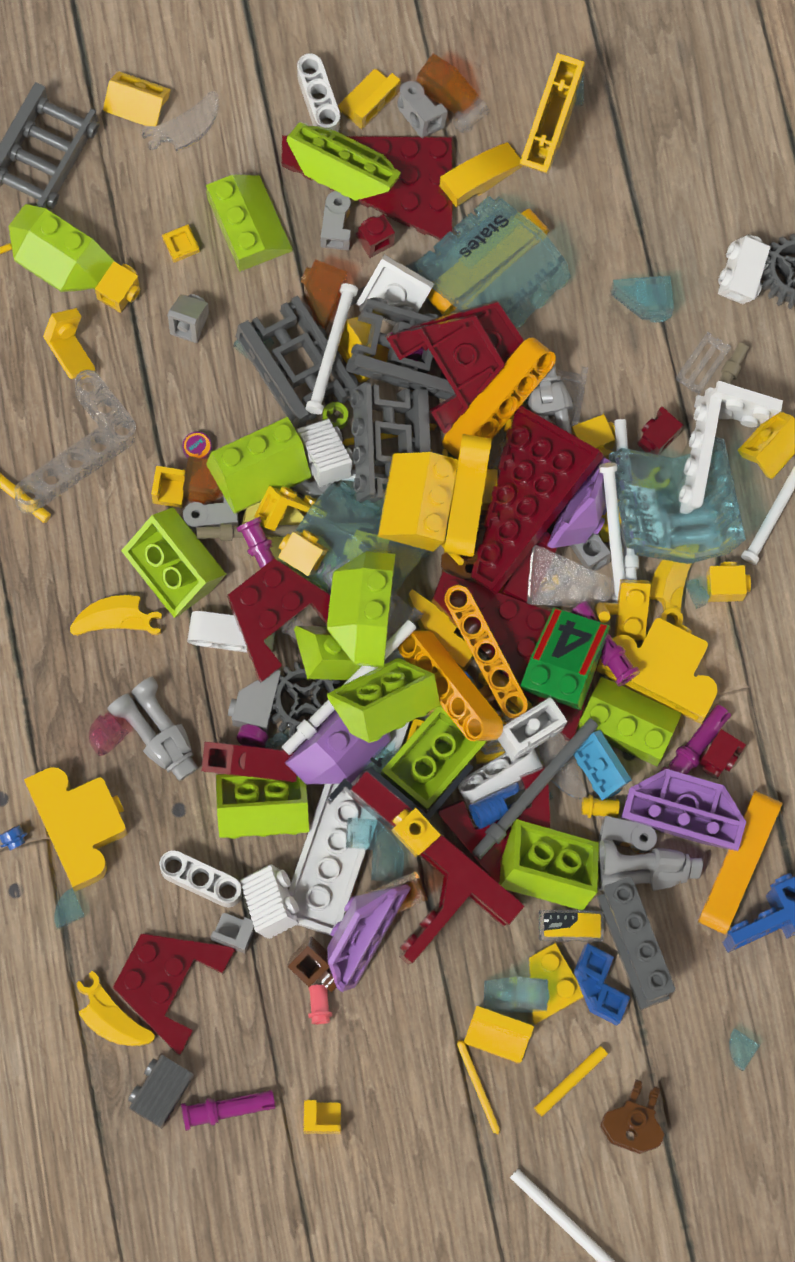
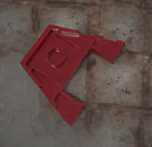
(495, 323)
(463, 356)
(268, 603)
(458, 820)
(155, 976)

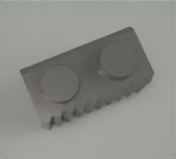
(160, 1091)

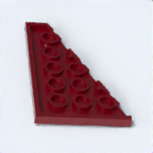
(416, 195)
(536, 481)
(515, 629)

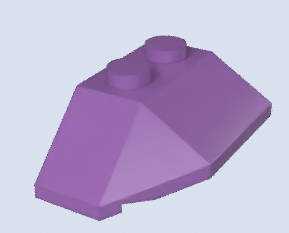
(582, 513)
(333, 754)
(686, 809)
(361, 932)

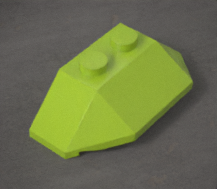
(341, 162)
(56, 250)
(362, 607)

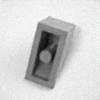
(188, 317)
(255, 703)

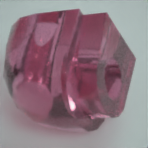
(106, 734)

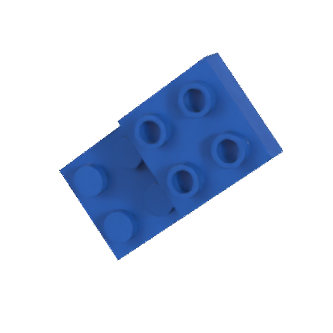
(780, 916)

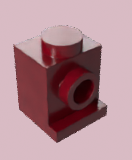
(375, 235)
(660, 432)
(721, 754)

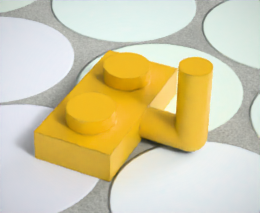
(630, 610)

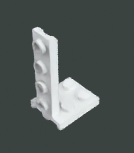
(724, 403)

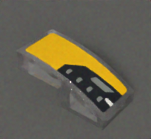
(571, 925)

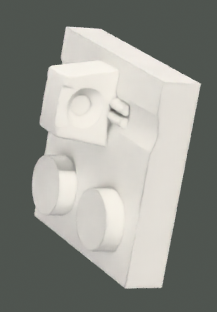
(397, 286)

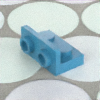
(601, 766)

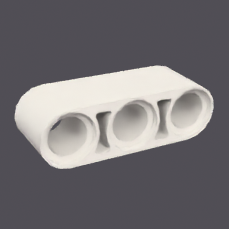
(317, 83)
(218, 632)
(497, 776)
(191, 867)

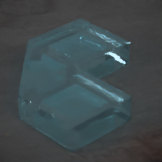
(387, 854)

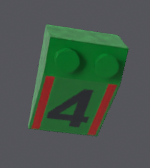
(565, 658)

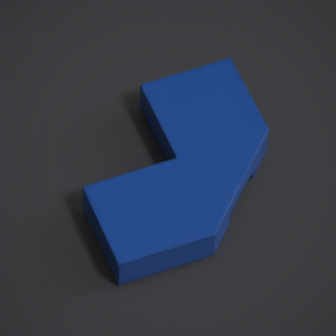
(599, 997)

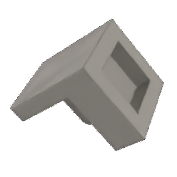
(234, 932)

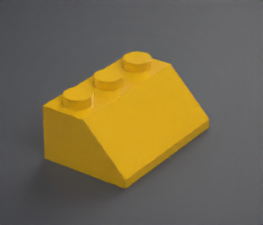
(418, 499)

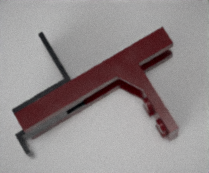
(460, 874)

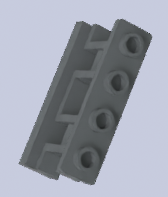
(277, 372)
(404, 372)
(412, 436)
(636, 943)

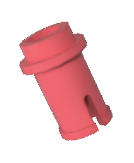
(319, 1005)

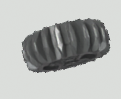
(786, 267)
(286, 683)

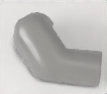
(310, 489)

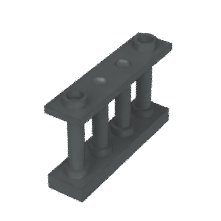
(24, 126)

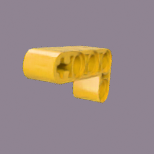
(467, 495)

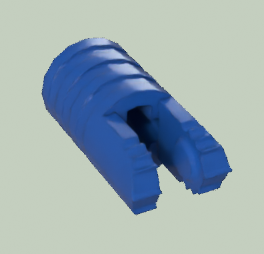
(492, 807)

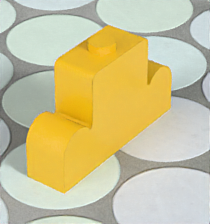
(553, 114)
(668, 669)
(77, 822)

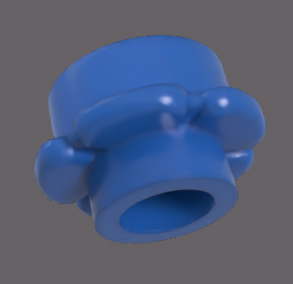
(13, 837)

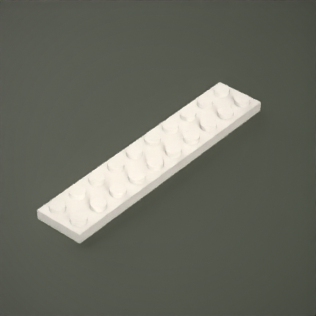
(326, 866)

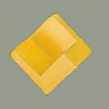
(168, 486)
(322, 1117)

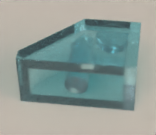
(646, 297)
(516, 994)

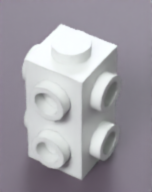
(744, 269)

